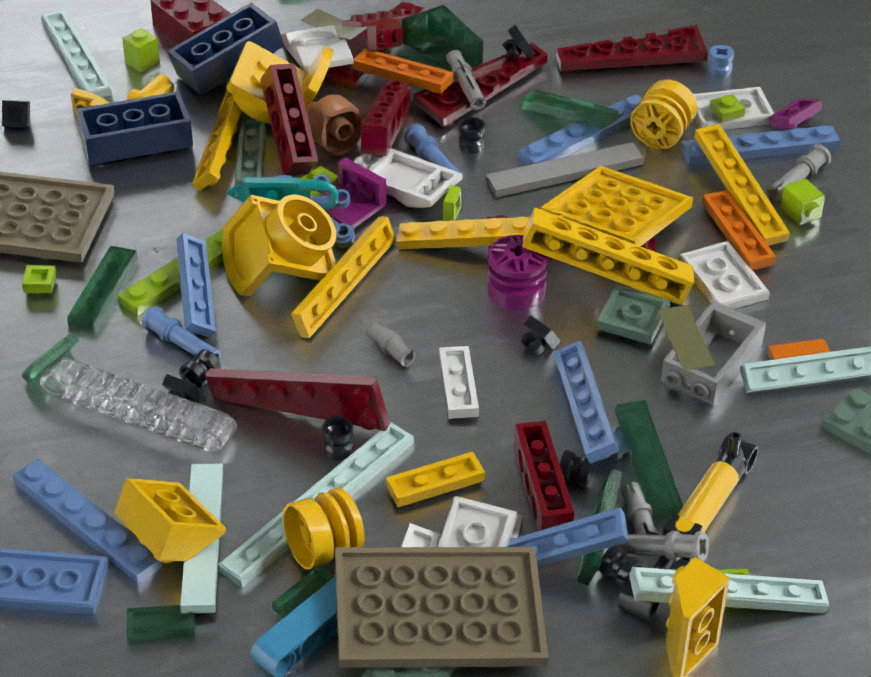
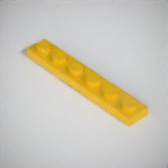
(218, 143)
(741, 183)
(458, 232)
(343, 277)

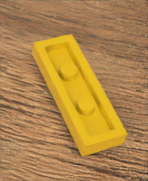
(435, 479)

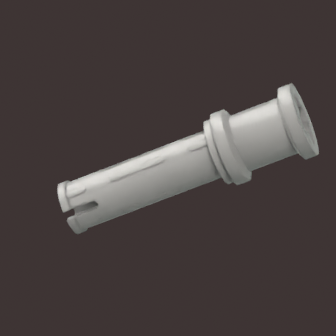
(806, 167)
(671, 545)

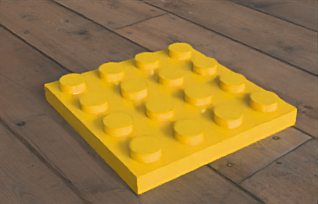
(619, 205)

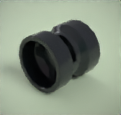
(471, 135)
(196, 370)
(338, 438)
(577, 468)
(618, 565)

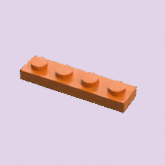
(402, 70)
(738, 229)

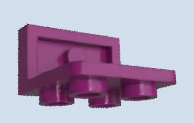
(365, 190)

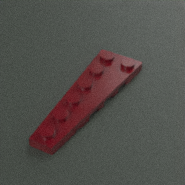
(677, 46)
(350, 78)
(491, 79)
(304, 394)

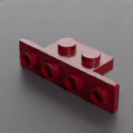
(382, 27)

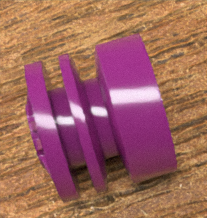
(516, 274)

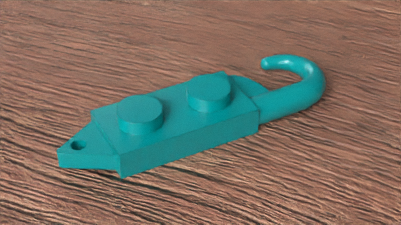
(281, 187)

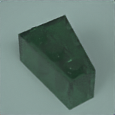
(441, 32)

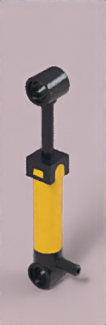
(733, 460)

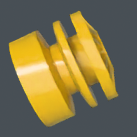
(663, 114)
(320, 525)

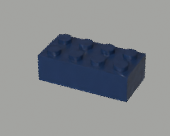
(213, 53)
(134, 127)

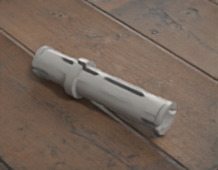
(463, 74)

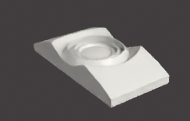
(307, 43)
(410, 178)

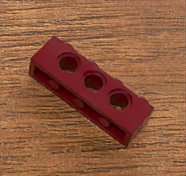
(385, 118)
(289, 119)
(542, 475)

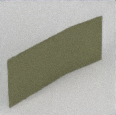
(320, 19)
(686, 337)

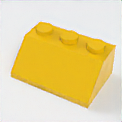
(167, 519)
(694, 615)

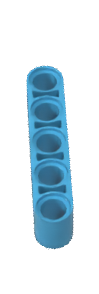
(298, 633)

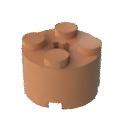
(335, 124)

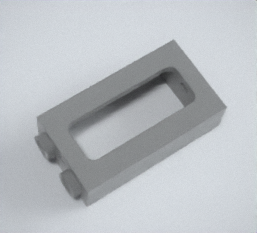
(714, 322)

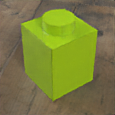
(141, 50)
(802, 201)

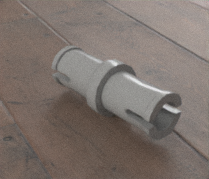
(391, 343)
(638, 510)

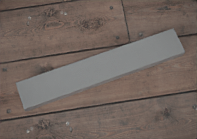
(562, 169)

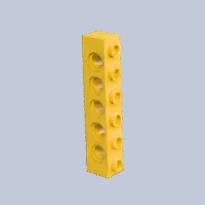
(608, 256)

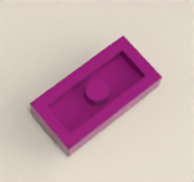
(795, 113)

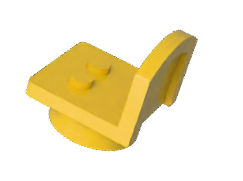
(251, 66)
(277, 237)

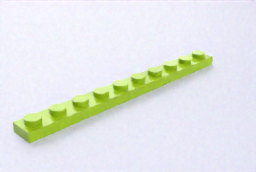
(166, 279)

